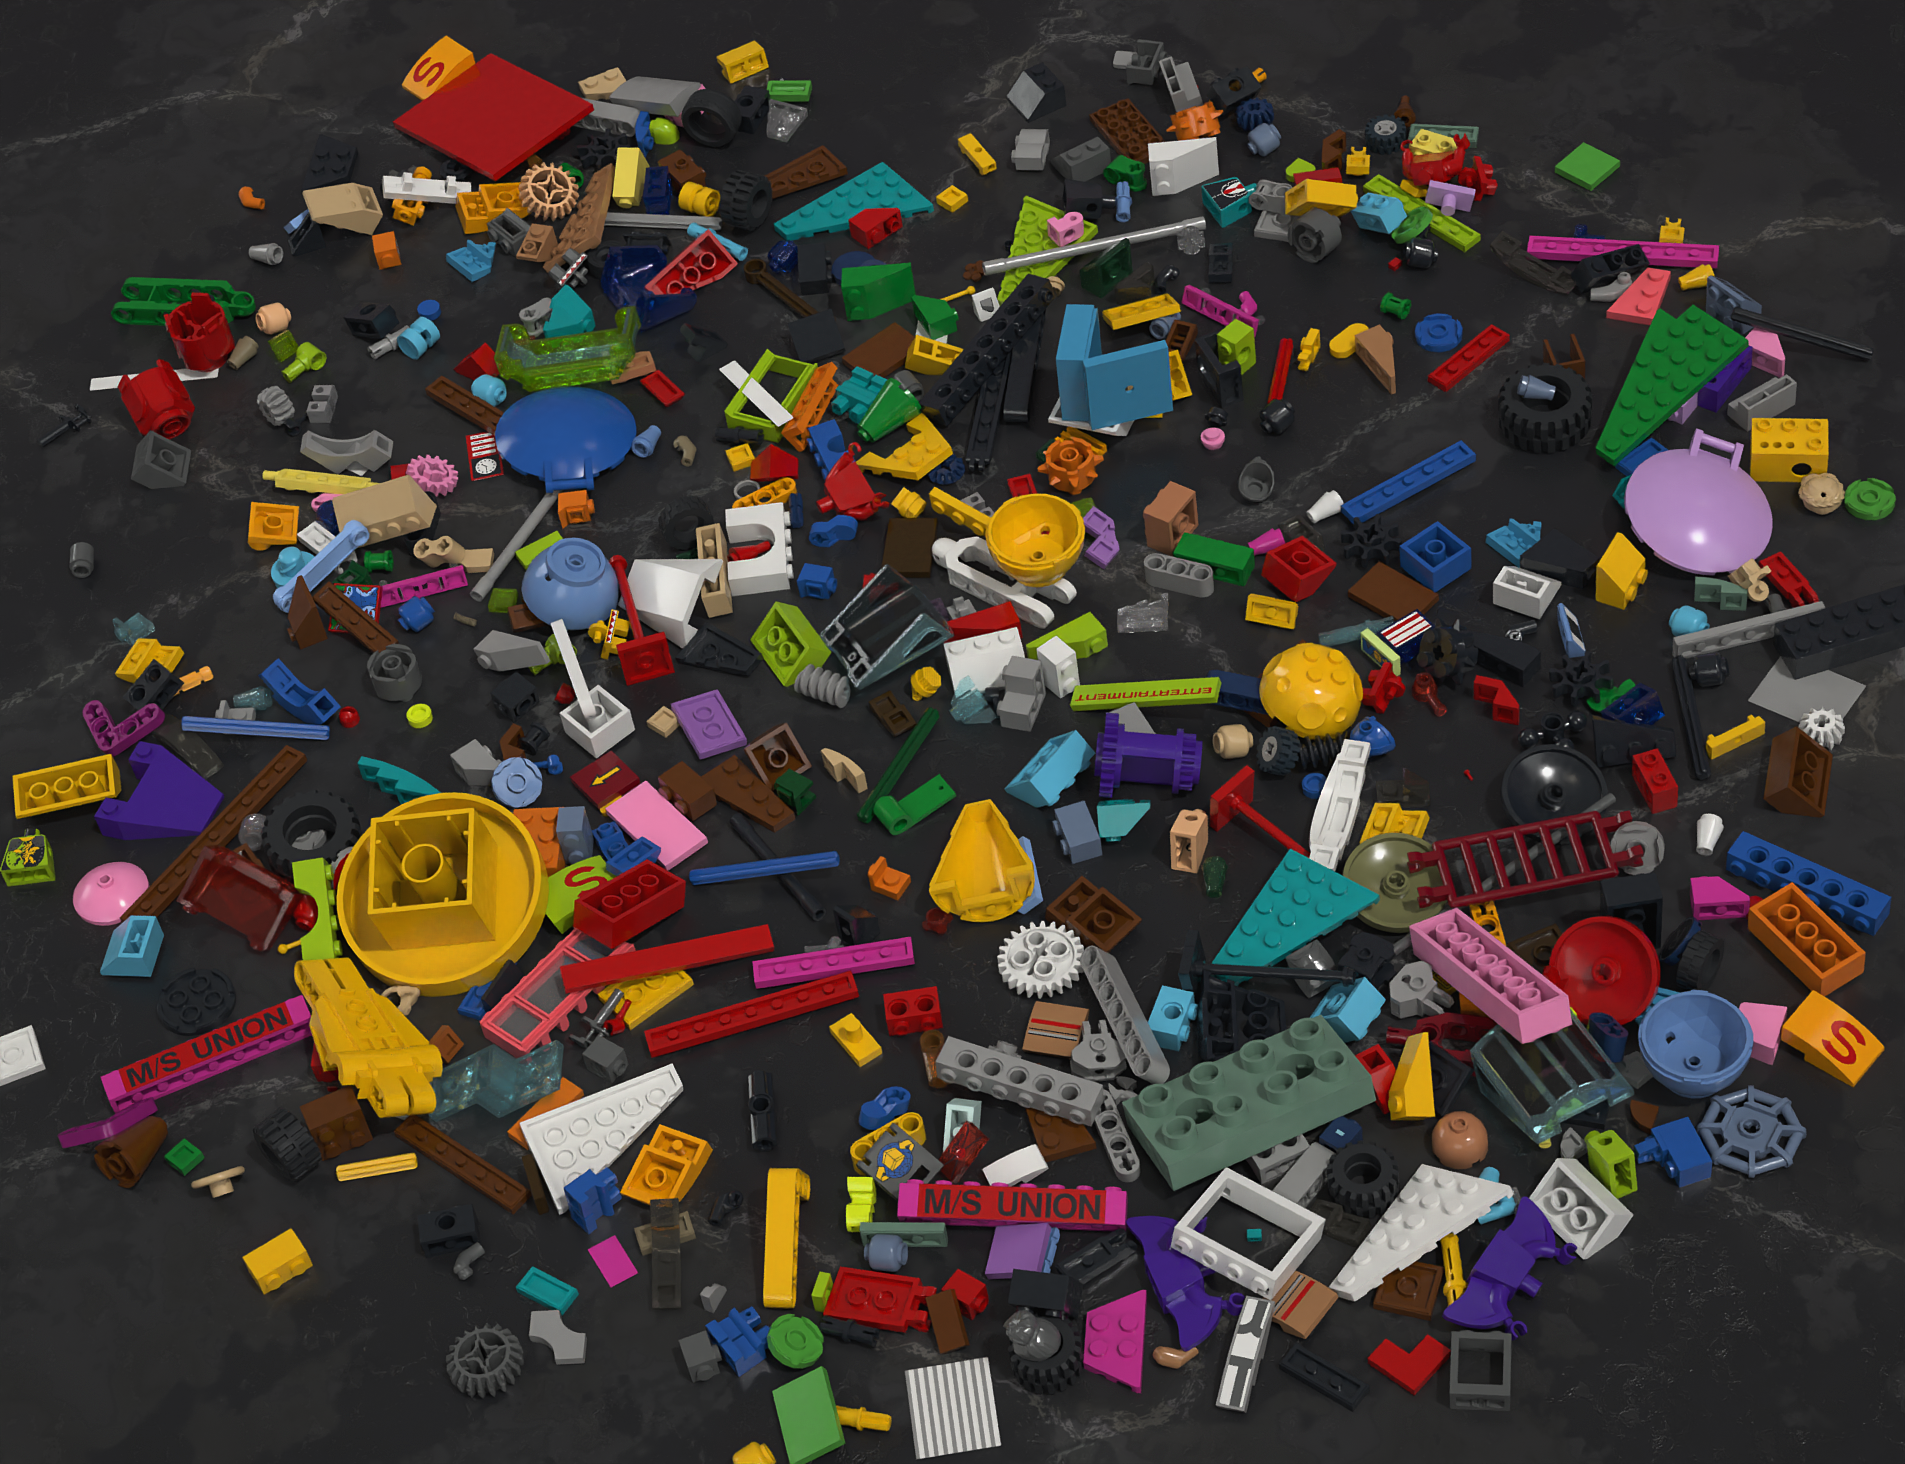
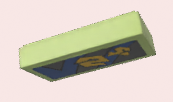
(1379, 651)

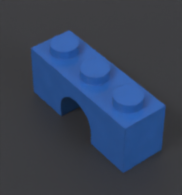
(827, 444)

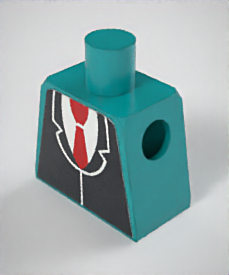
(1227, 200)

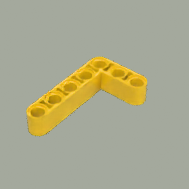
(784, 1192)

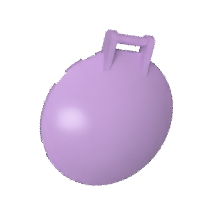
(1699, 508)

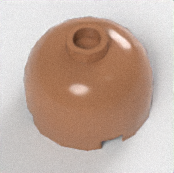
(1459, 1140)

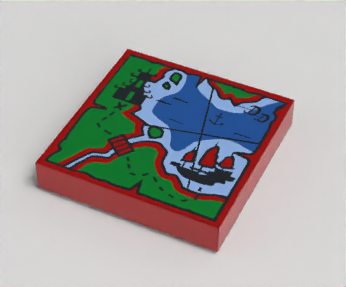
(364, 596)

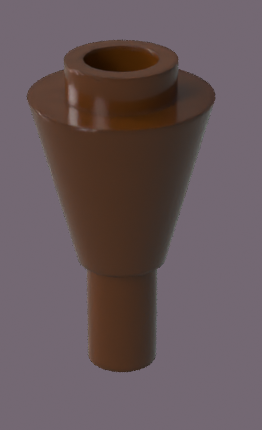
(1405, 112)

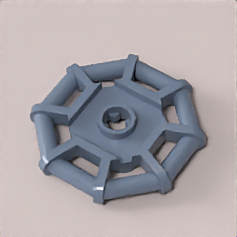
(1756, 1144)

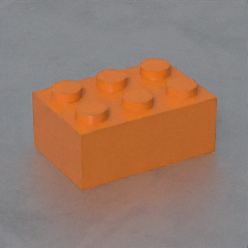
(542, 827)

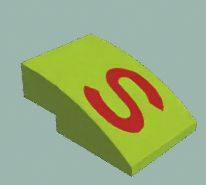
(572, 884)

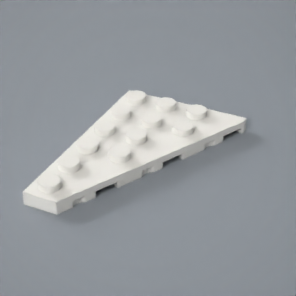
(596, 1128)
(1421, 1215)

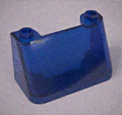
(624, 280)

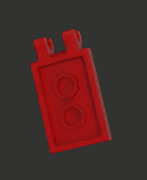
(879, 1300)

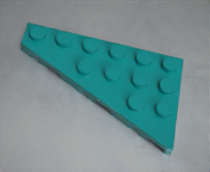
(872, 189)
(1290, 911)

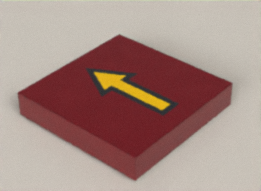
(605, 780)

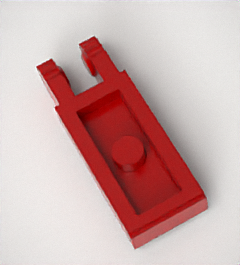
(1788, 580)

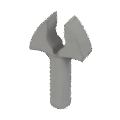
(1120, 1095)

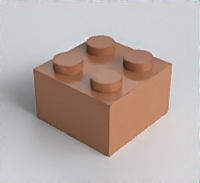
(1169, 517)

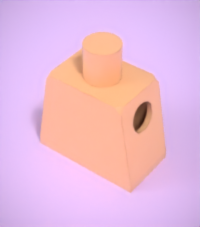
(1191, 829)

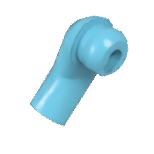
(1502, 1209)

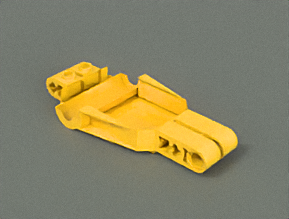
(368, 1039)

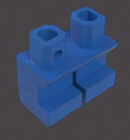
(592, 1197)
(738, 1341)

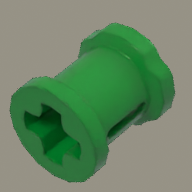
(1395, 305)
(379, 561)

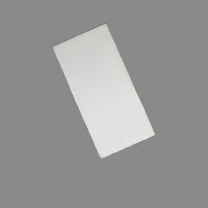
(1017, 1167)

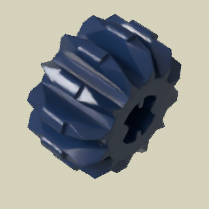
(1253, 113)

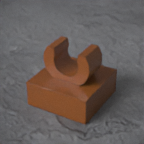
(446, 1042)

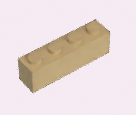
(716, 595)

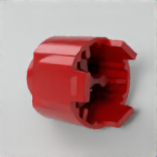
(200, 333)
(157, 401)

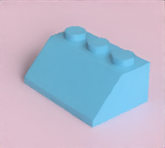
(1051, 770)

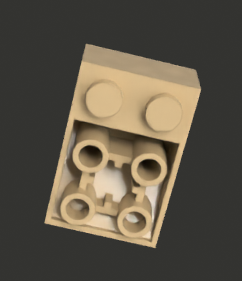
(345, 206)

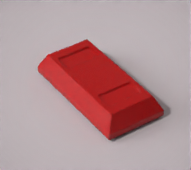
(662, 388)

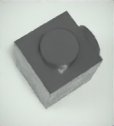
(700, 1356)

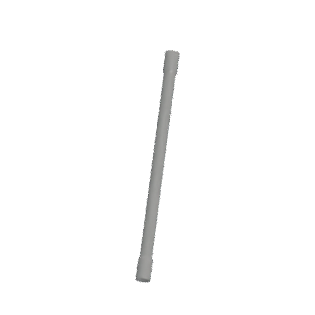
(1003, 264)
(487, 581)

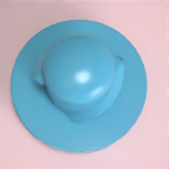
(290, 562)

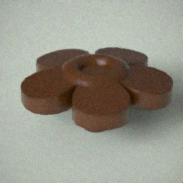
(974, 271)

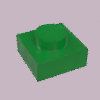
(184, 1157)

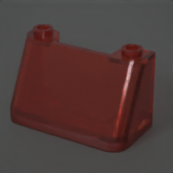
(240, 895)

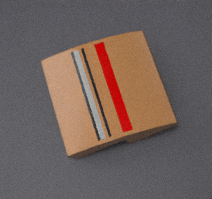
(1054, 1029)
(1301, 1304)

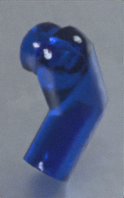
(1581, 232)

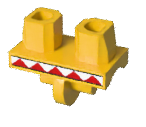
(601, 632)

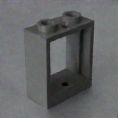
(1480, 1395)

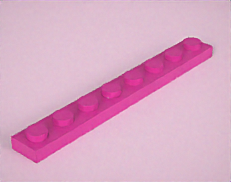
(1656, 252)

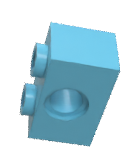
(1172, 1017)

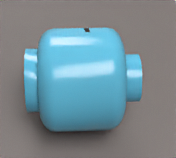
(489, 389)
(1687, 621)

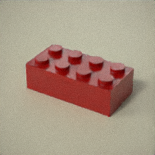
(629, 904)

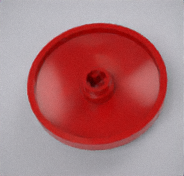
(1608, 968)

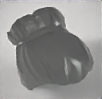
(1256, 480)
(1032, 1336)

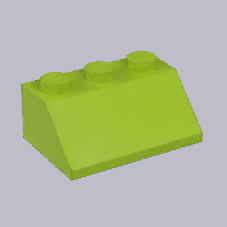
(789, 642)

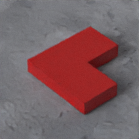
(1411, 1369)

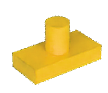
(855, 1040)

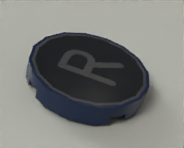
(1679, 940)

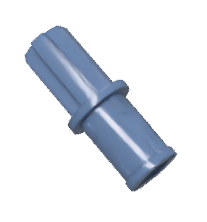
(1123, 202)

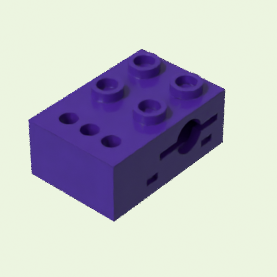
(1724, 383)

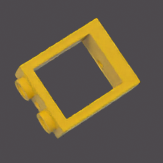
(1329, 196)

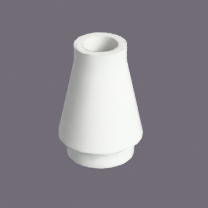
(1326, 506)
(1708, 832)

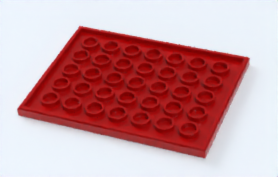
(493, 116)

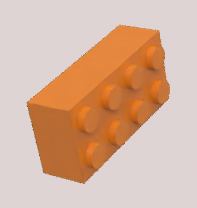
(1806, 940)

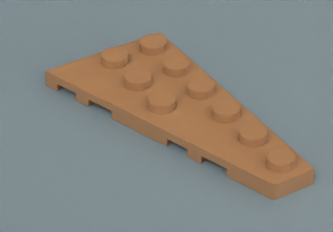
(586, 227)

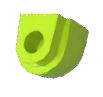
(664, 131)

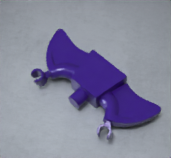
(1506, 1269)
(1180, 1280)

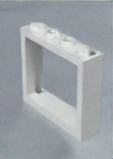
(1263, 1203)

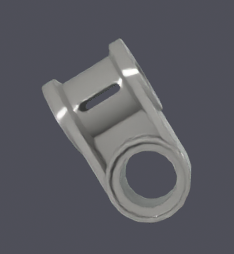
(1272, 196)
(537, 315)

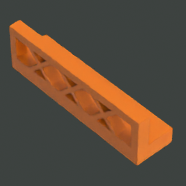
(806, 407)

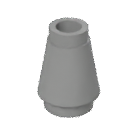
(267, 253)

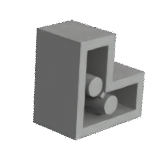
(1022, 693)

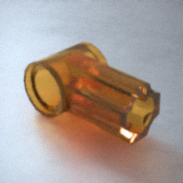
(930, 1039)

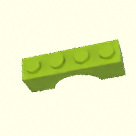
(313, 879)

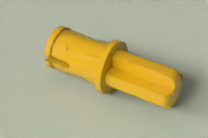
(863, 1419)

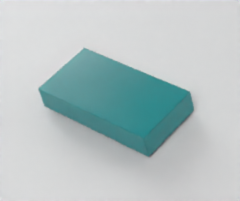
(547, 1290)

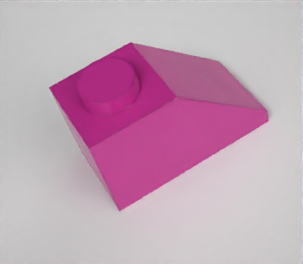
(1717, 899)

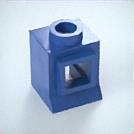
(816, 581)

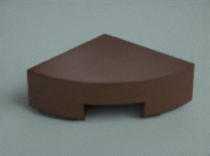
(1644, 1115)

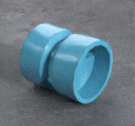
(418, 338)

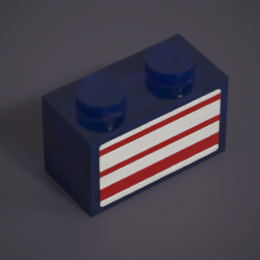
(1406, 634)

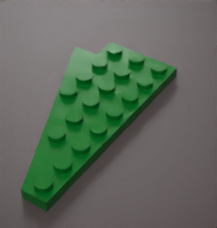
(1668, 371)

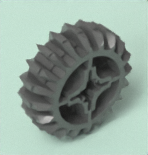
(467, 1360)

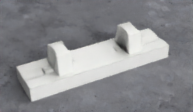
(423, 189)

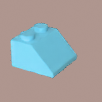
(1350, 1008)

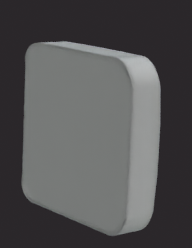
(1122, 59)

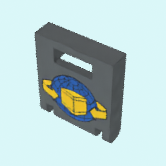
(897, 1160)

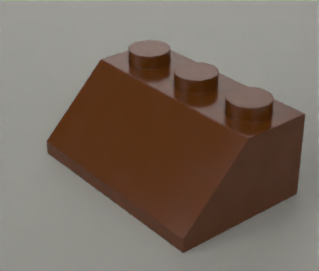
(1798, 774)

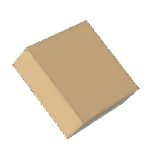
(663, 722)

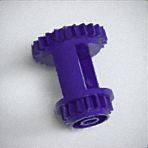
(1146, 758)

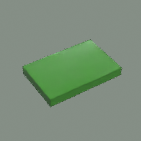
(808, 1417)

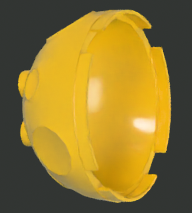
(1312, 690)

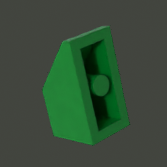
(935, 316)

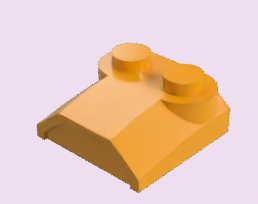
(272, 525)

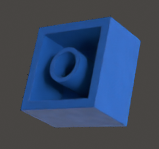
(1435, 557)

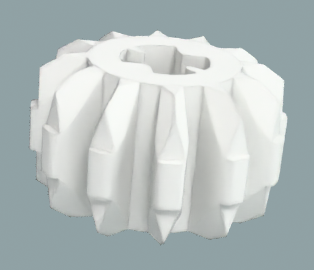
(1823, 727)

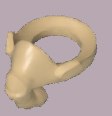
(408, 994)

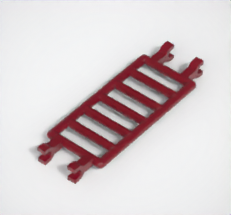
(1447, 892)

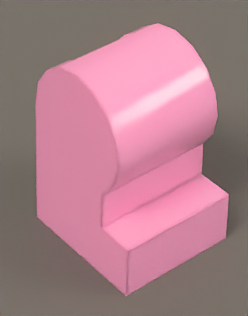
(1065, 229)

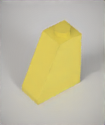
(629, 177)

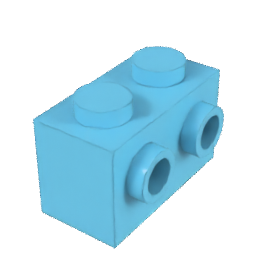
(1379, 213)

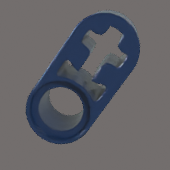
(1608, 1035)

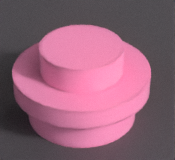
(1212, 438)

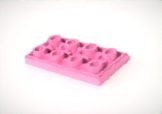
(650, 815)

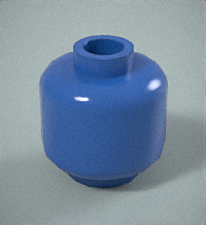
(416, 614)

